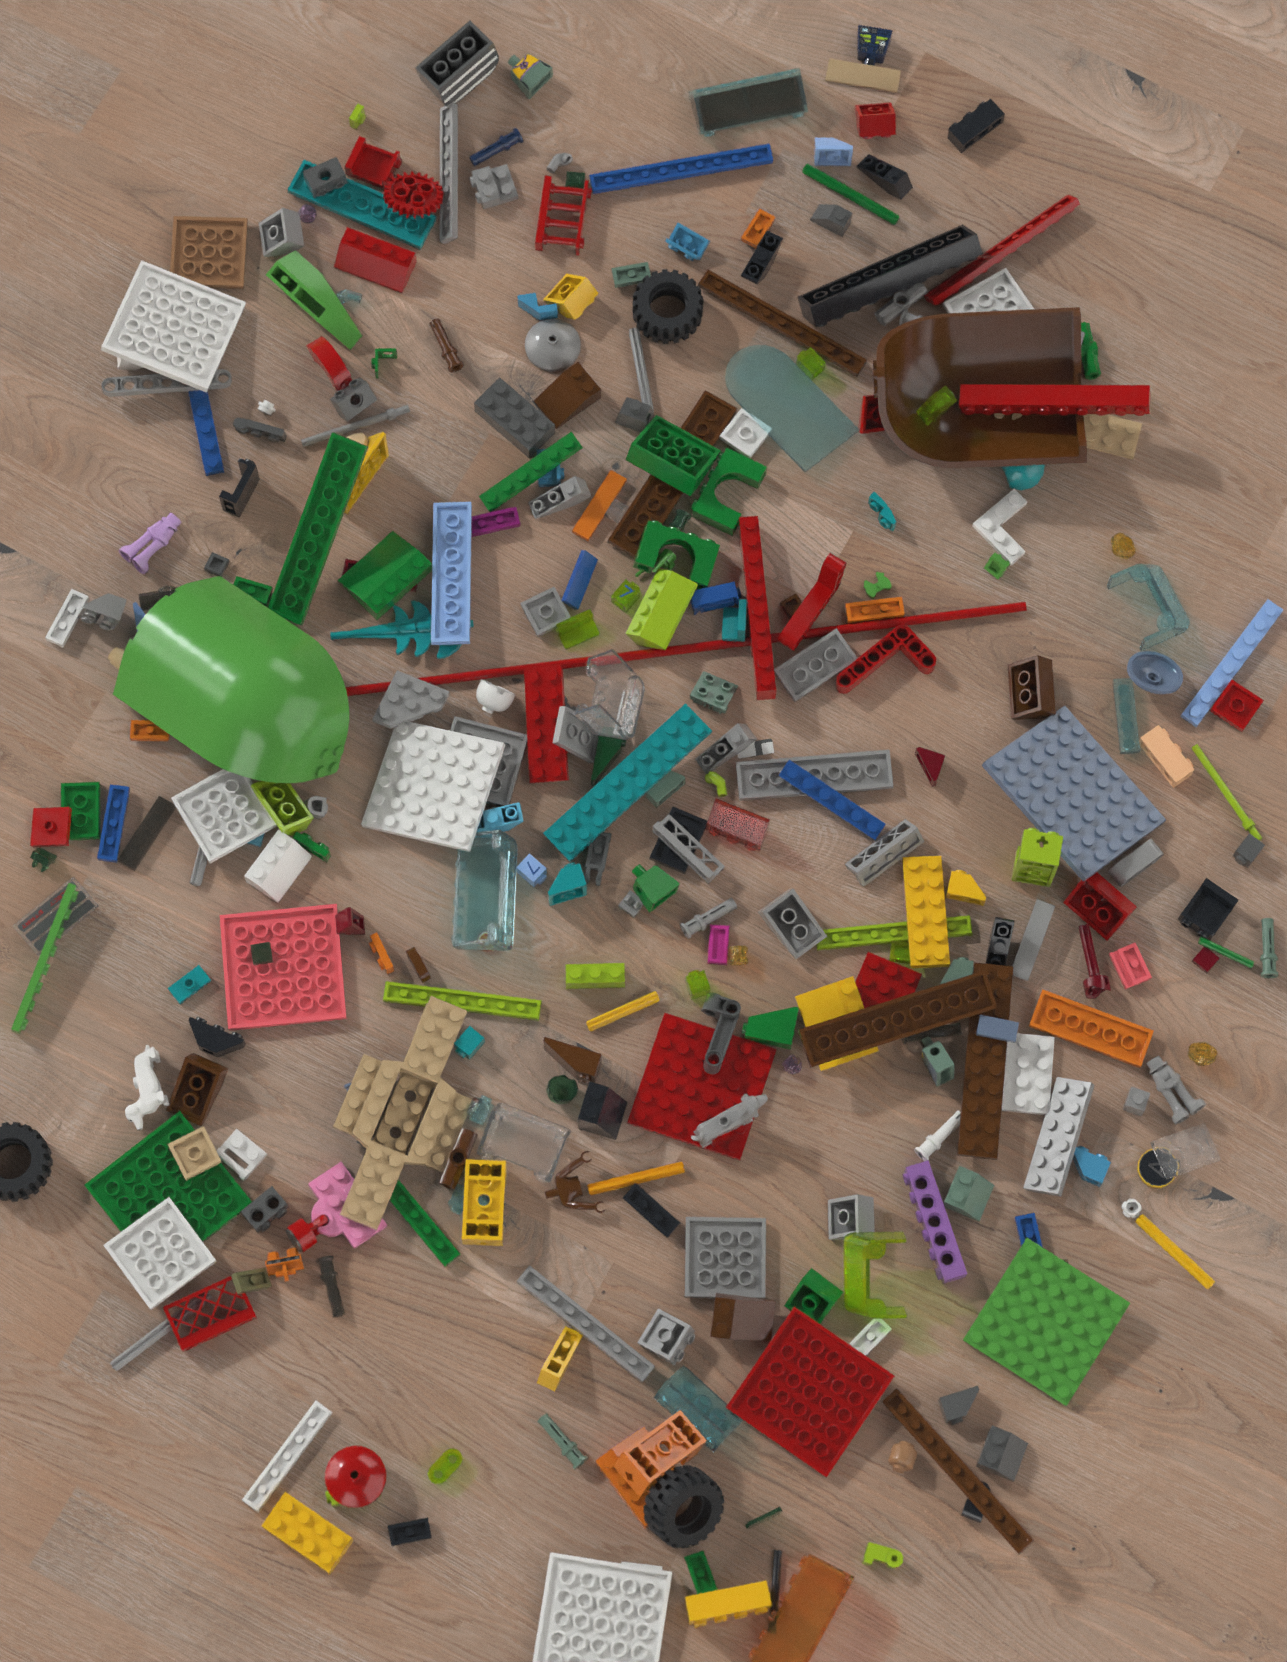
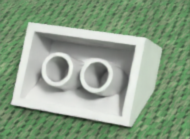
(277, 866)

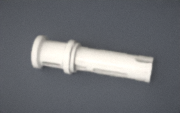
(934, 1141)

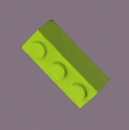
(595, 975)

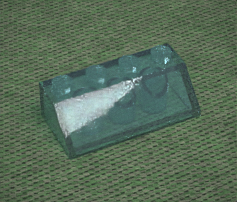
(700, 1405)

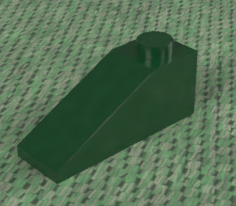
(606, 753)

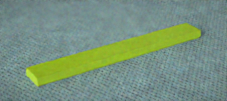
(884, 934)
(469, 1001)

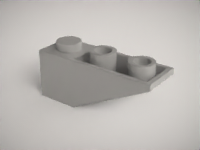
(560, 497)
(726, 747)

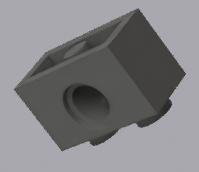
(331, 169)
(363, 398)

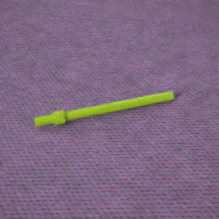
(1247, 823)

